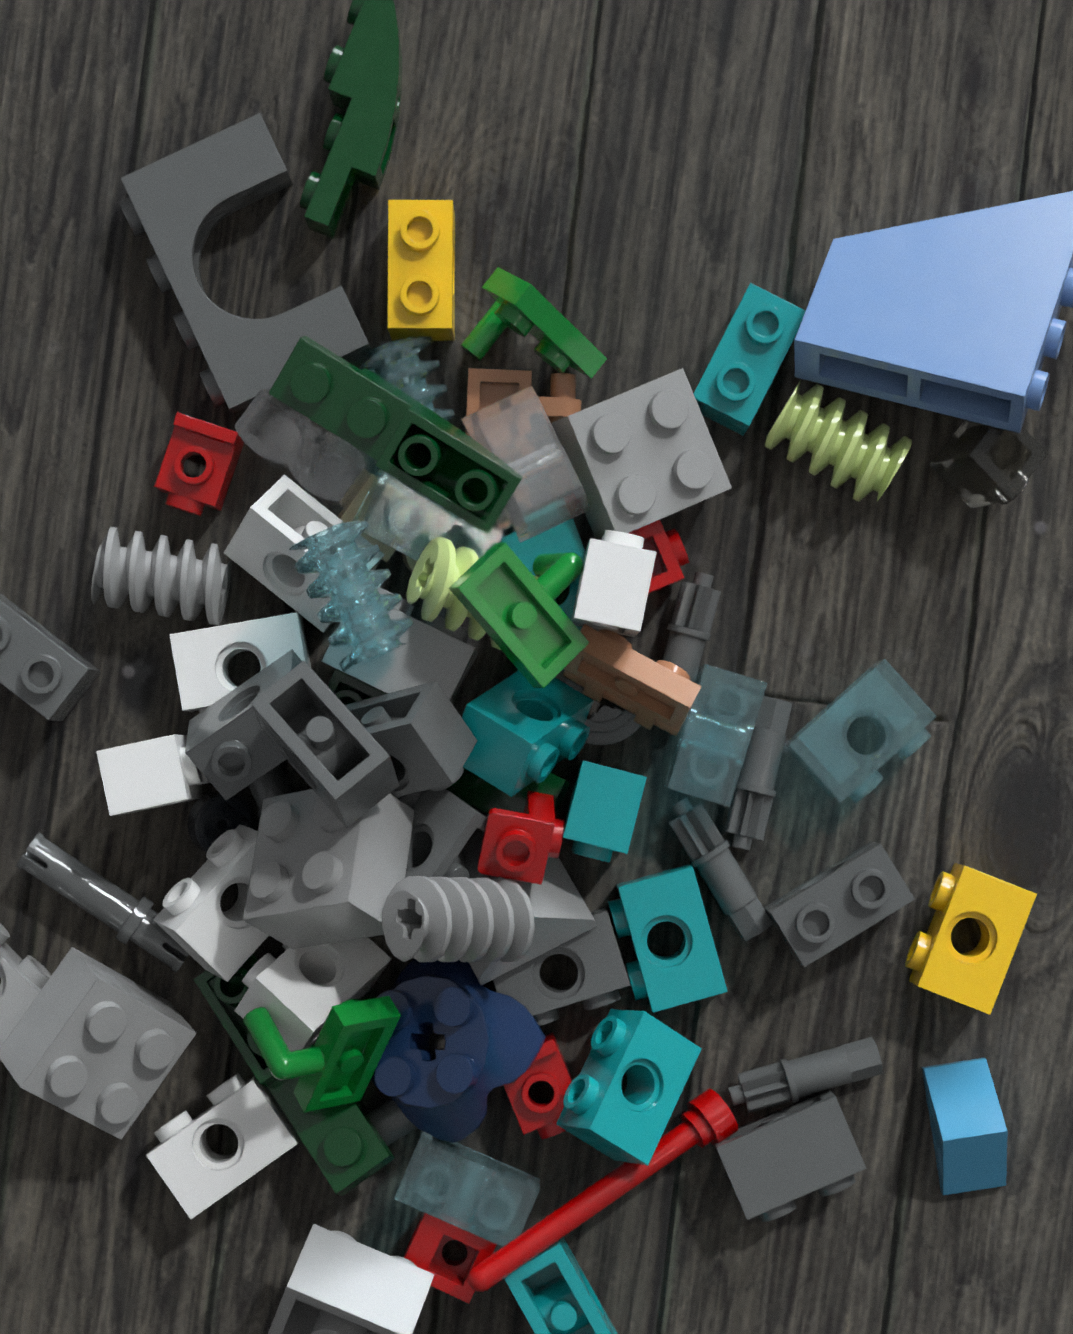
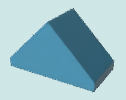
(966, 1126)

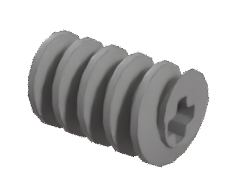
(161, 577)
(458, 919)

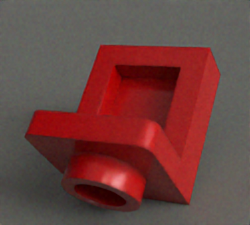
(520, 843)

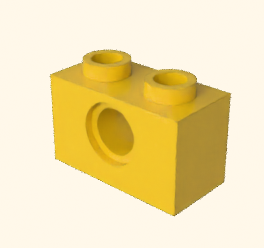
(421, 269)
(1001, 914)

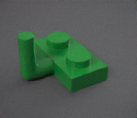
(525, 311)
(522, 609)
(342, 1057)

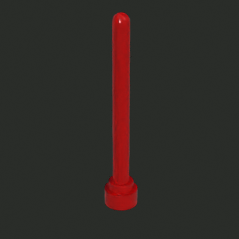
(704, 1123)

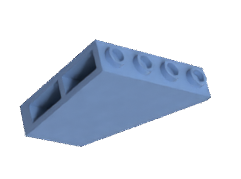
(946, 311)

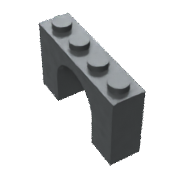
(178, 208)

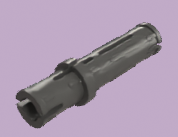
(101, 899)

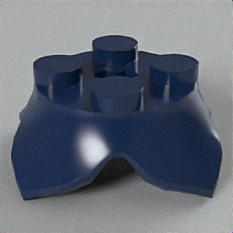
(486, 1046)

